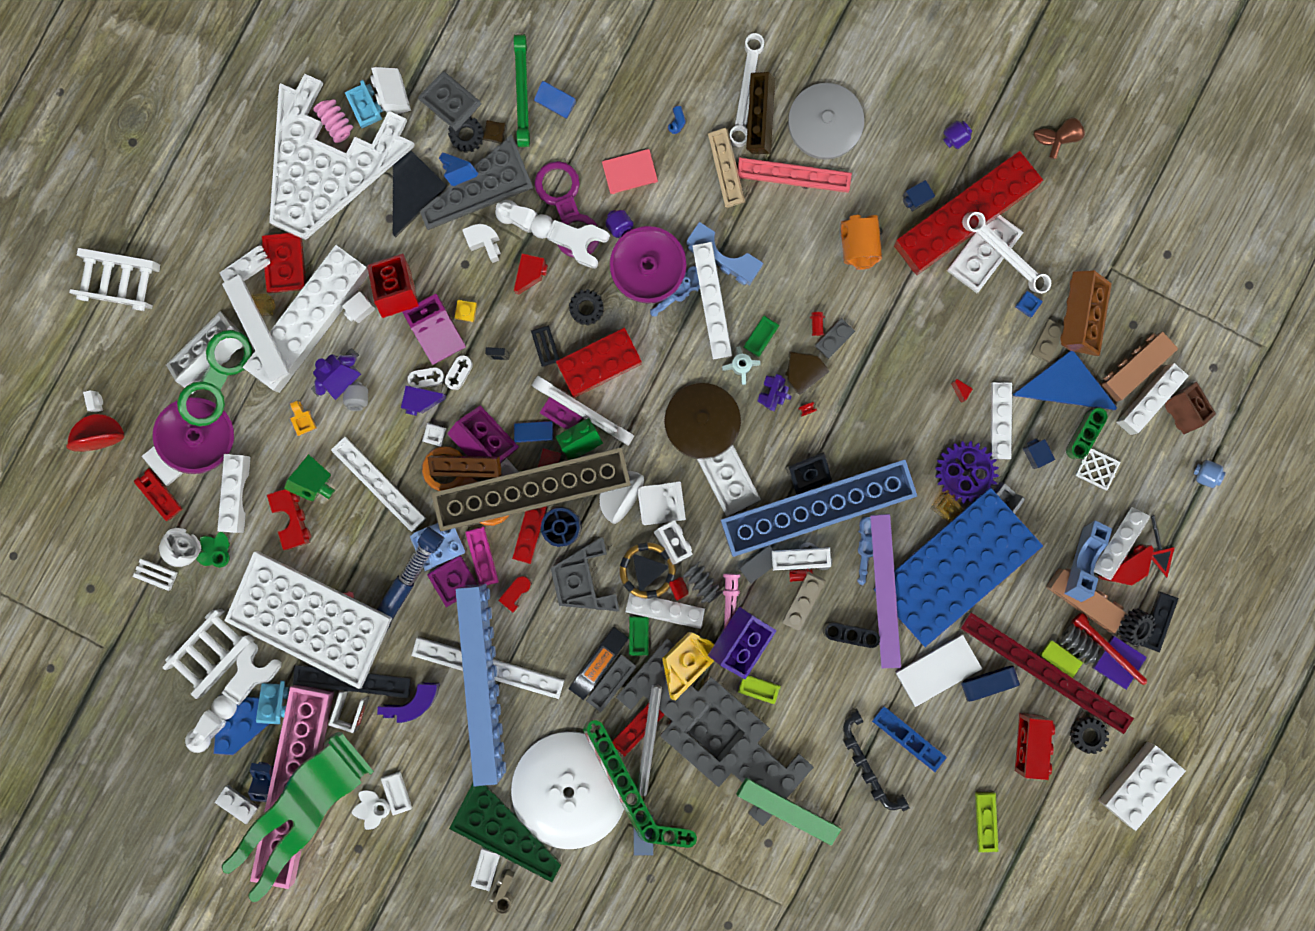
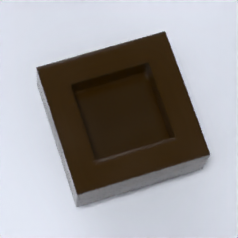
(494, 131)

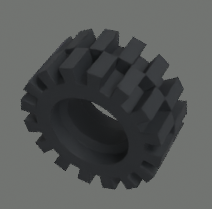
(471, 144)
(583, 296)
(1136, 627)
(1077, 735)

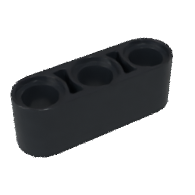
(860, 638)

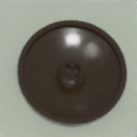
(702, 421)

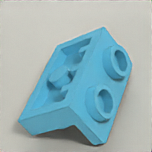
(271, 703)

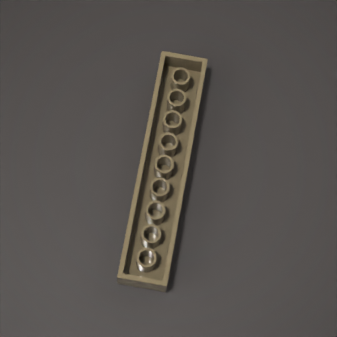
(531, 489)

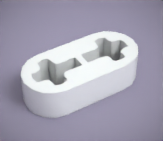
(425, 373)
(462, 375)

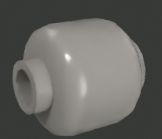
(355, 396)

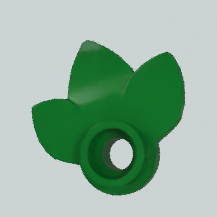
(212, 549)

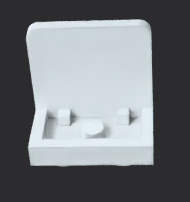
(661, 503)

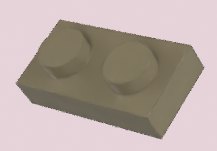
(1048, 341)

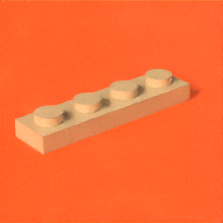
(726, 167)

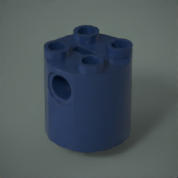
(552, 530)

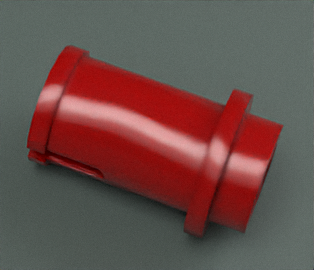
(817, 323)
(798, 575)

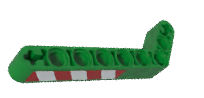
(629, 787)

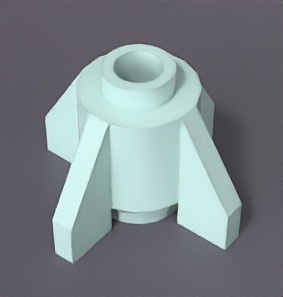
(737, 368)

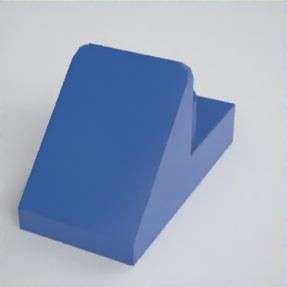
(457, 169)

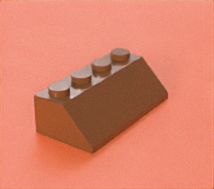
(1086, 312)

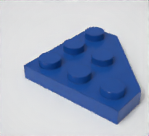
(239, 728)

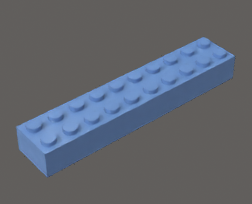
(818, 508)
(480, 684)

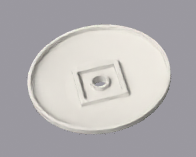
(539, 799)

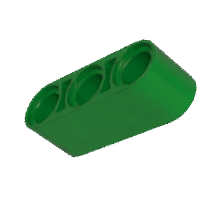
(1093, 427)

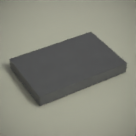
(449, 100)

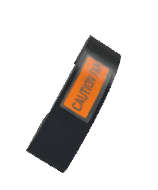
(598, 663)

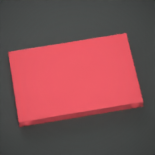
(629, 171)

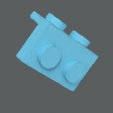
(363, 104)

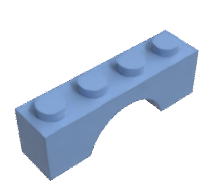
(743, 268)
(1092, 542)

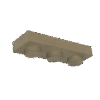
(803, 601)

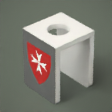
(335, 722)

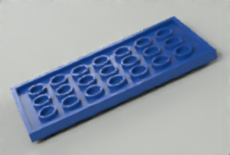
(961, 566)

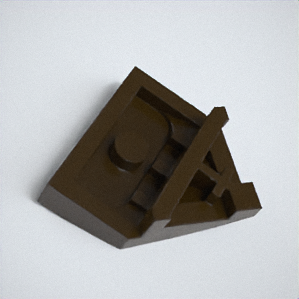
(804, 370)

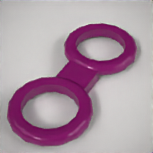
(565, 205)

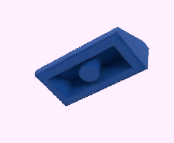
(555, 99)
(533, 432)

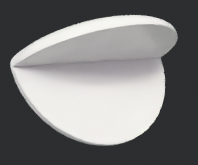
(618, 502)

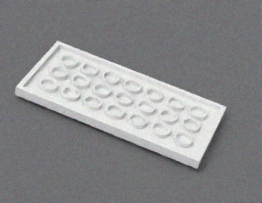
(308, 619)

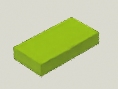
(1061, 658)
(759, 689)

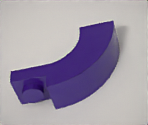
(422, 702)

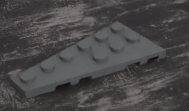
(498, 178)

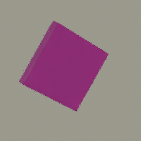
(449, 578)

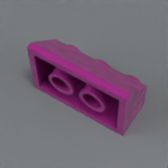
(481, 436)

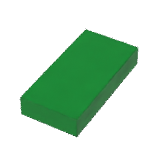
(761, 336)
(638, 635)

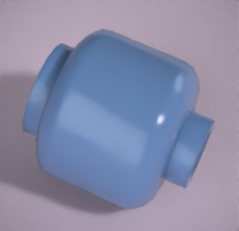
(1209, 474)

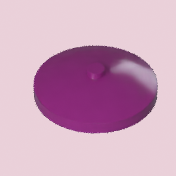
(648, 264)
(188, 446)

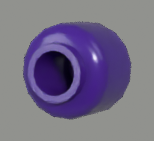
(957, 134)
(618, 223)

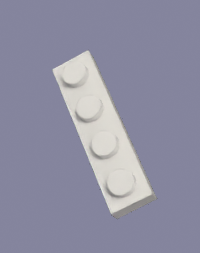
(1001, 420)
(1121, 543)
(666, 611)

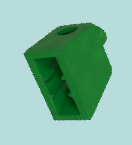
(310, 480)

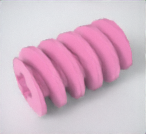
(333, 120)

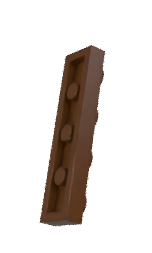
(464, 466)

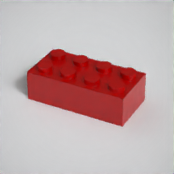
(599, 362)

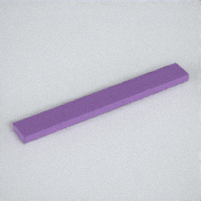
(885, 591)

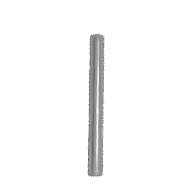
(649, 739)

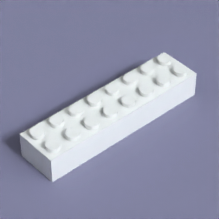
(312, 313)

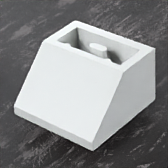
(390, 90)

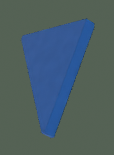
(1067, 383)

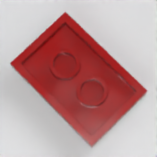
(286, 264)

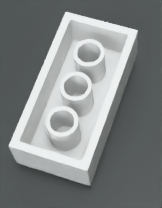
(1142, 785)

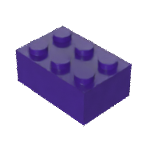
(742, 643)

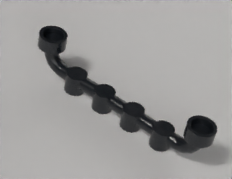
(860, 760)

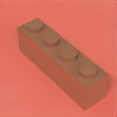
(1139, 366)
(1097, 607)

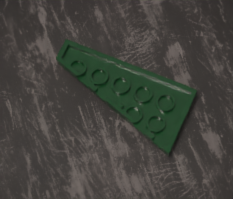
(495, 827)

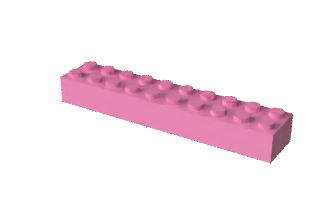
(300, 739)

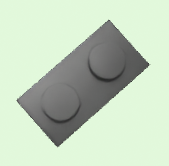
(835, 338)

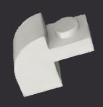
(480, 236)

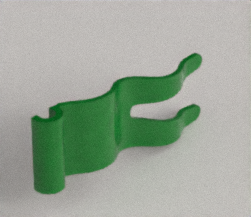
(305, 801)

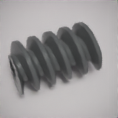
(702, 583)
(1081, 644)

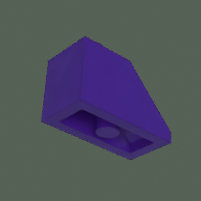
(420, 400)

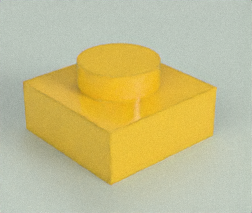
(465, 311)

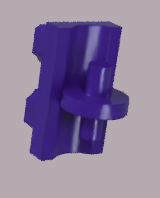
(777, 393)

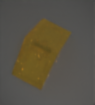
(946, 507)

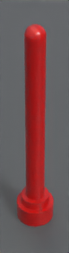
(1081, 622)

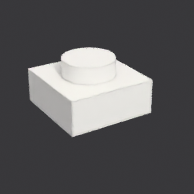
(93, 401)

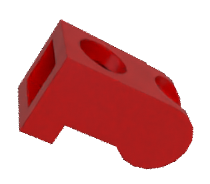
(514, 592)

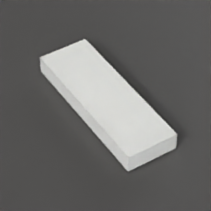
(801, 558)

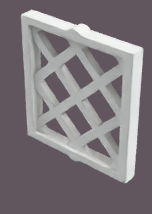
(1091, 480)

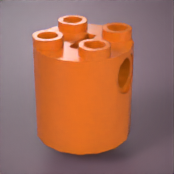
(861, 241)

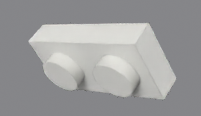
(237, 804)

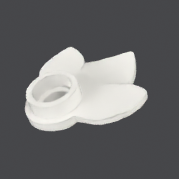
(369, 810)

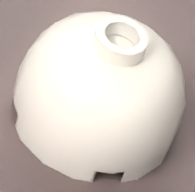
(179, 547)

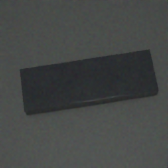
(1162, 612)

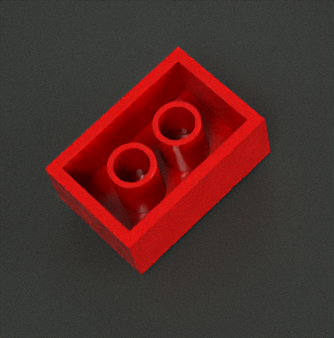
(392, 285)
(1034, 746)

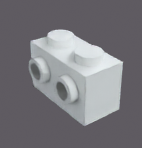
(672, 540)

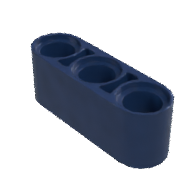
(990, 683)

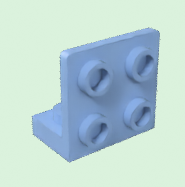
(449, 549)

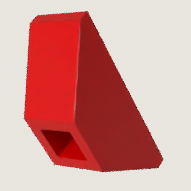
(1134, 566)

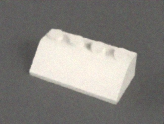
(191, 362)

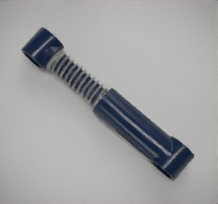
(403, 584)

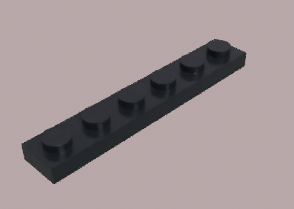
(373, 684)

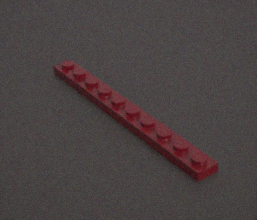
(1046, 673)

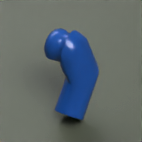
(679, 121)

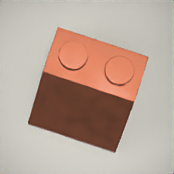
(1189, 408)

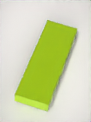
(986, 822)

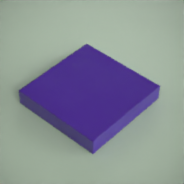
(1112, 669)

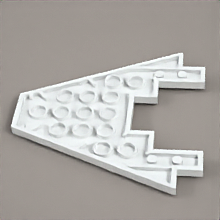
(314, 178)

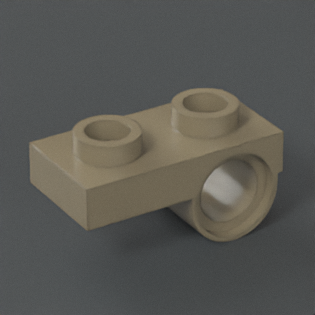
(502, 893)

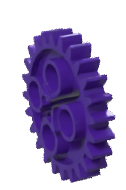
(980, 461)

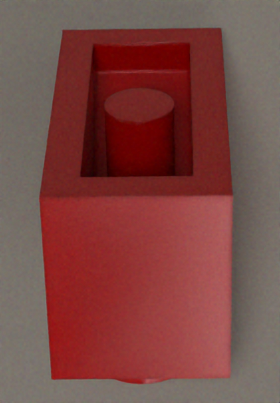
(529, 272)

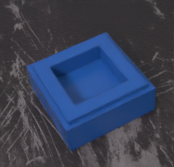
(1028, 304)

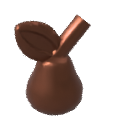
(1069, 132)

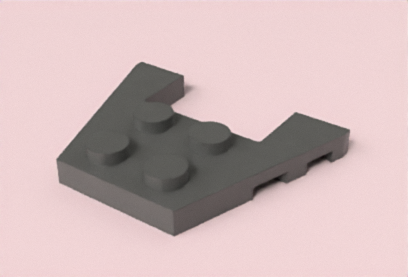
(575, 584)

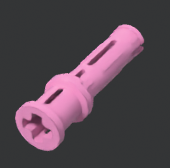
(731, 592)

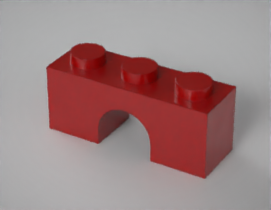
(296, 533)

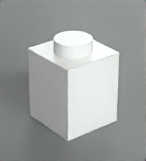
(358, 308)

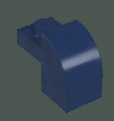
(261, 781)

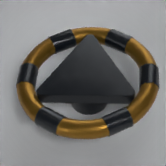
(646, 570)

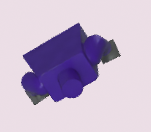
(335, 374)

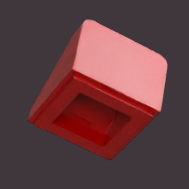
(961, 389)
(679, 588)

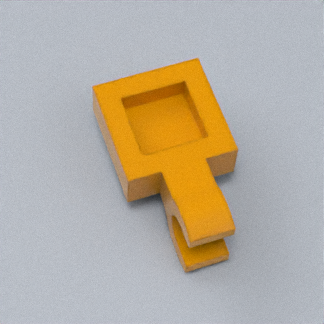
(302, 420)

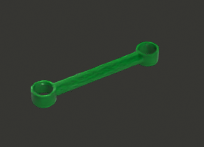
(520, 50)

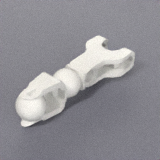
(557, 232)
(234, 693)

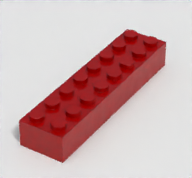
(989, 196)

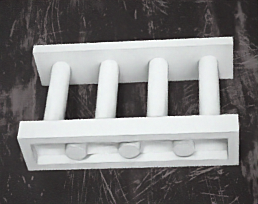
(127, 265)
(227, 657)

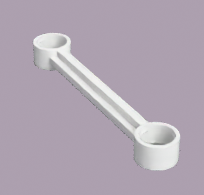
(743, 106)
(1006, 252)
(582, 410)

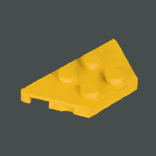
(686, 663)

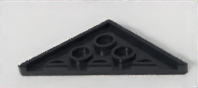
(413, 189)

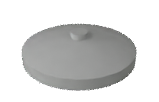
(826, 121)

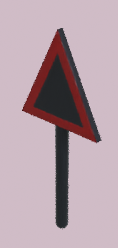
(1161, 558)

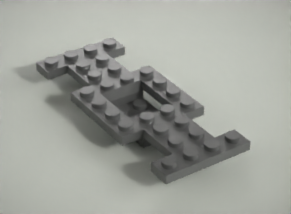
(721, 727)

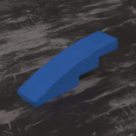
(909, 739)

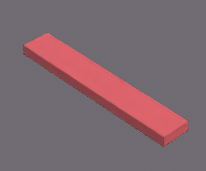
(794, 175)

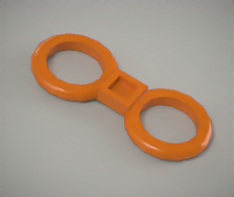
(459, 481)

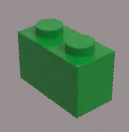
(579, 439)

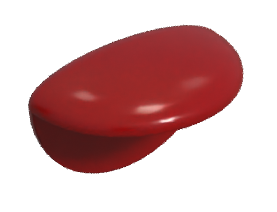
(94, 433)

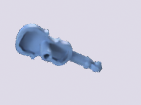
(689, 284)
(865, 548)

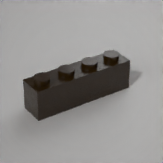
(760, 113)

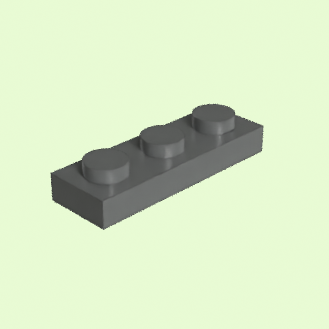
(611, 683)

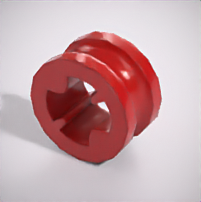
(807, 409)

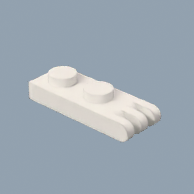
(246, 265)

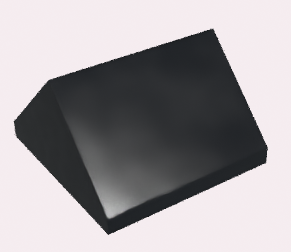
(809, 473)

